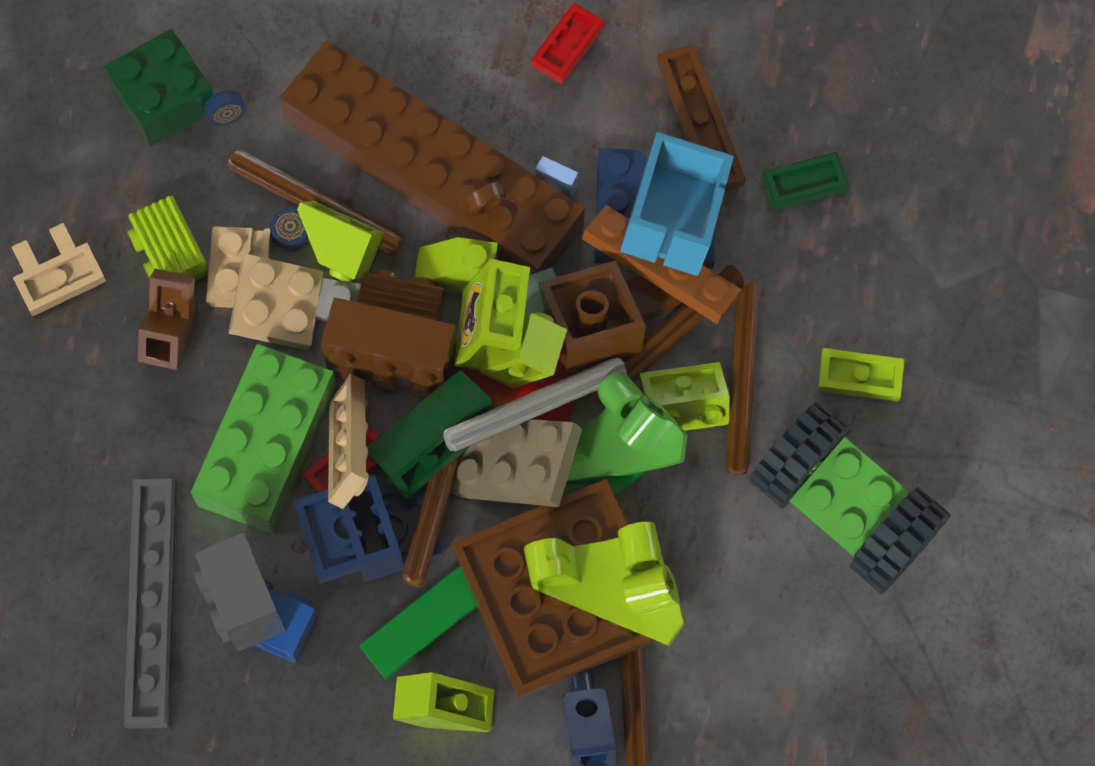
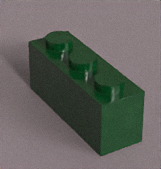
(415, 445)

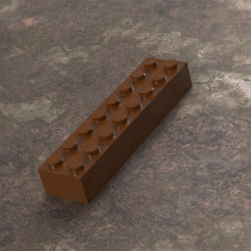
(428, 158)

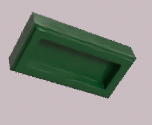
(804, 181)

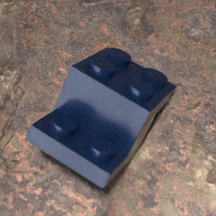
(365, 536)

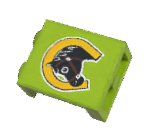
(491, 312)

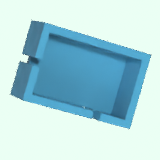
(677, 204)

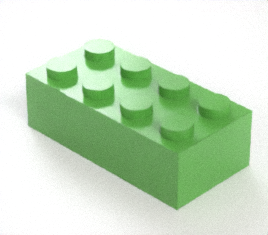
(264, 439)

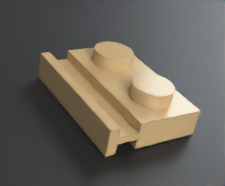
(226, 253)

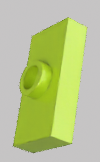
(860, 375)

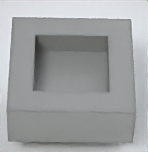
(331, 289)

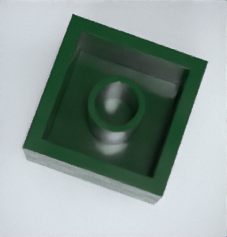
(159, 86)

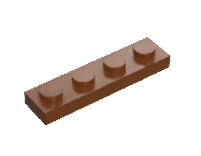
(704, 293)

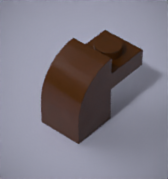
(170, 319)

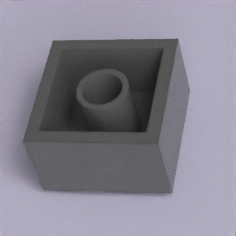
(237, 587)

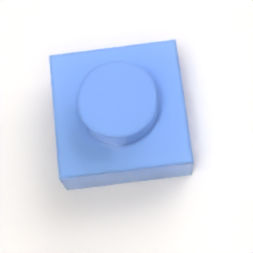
(557, 176)

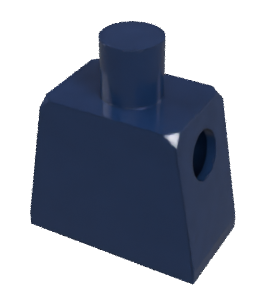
(587, 723)

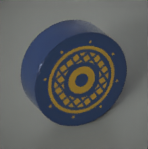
(224, 108)
(288, 229)

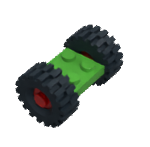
(849, 497)

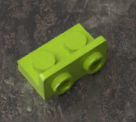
(691, 394)

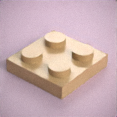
(276, 302)

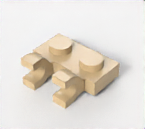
(57, 278)

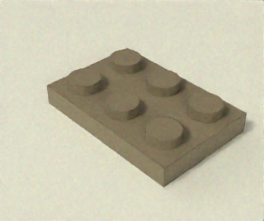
(519, 464)

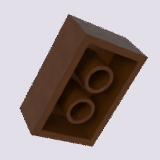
(388, 347)

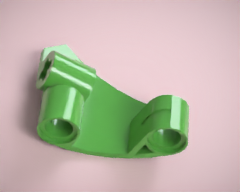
(628, 435)

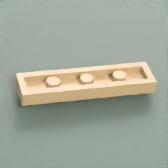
(347, 442)

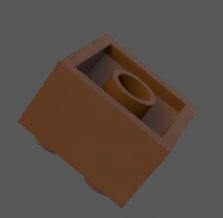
(597, 315)

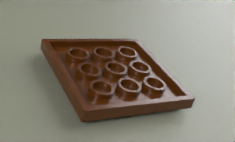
(533, 632)

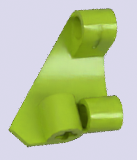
(612, 579)

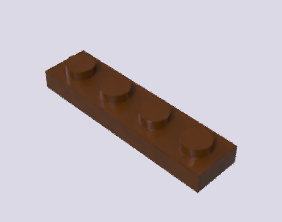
(697, 106)

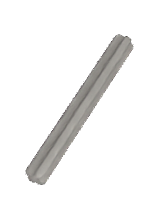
(530, 405)

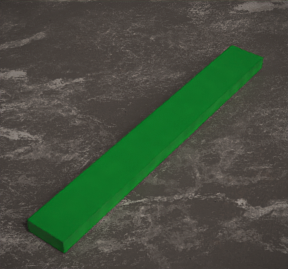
(444, 606)

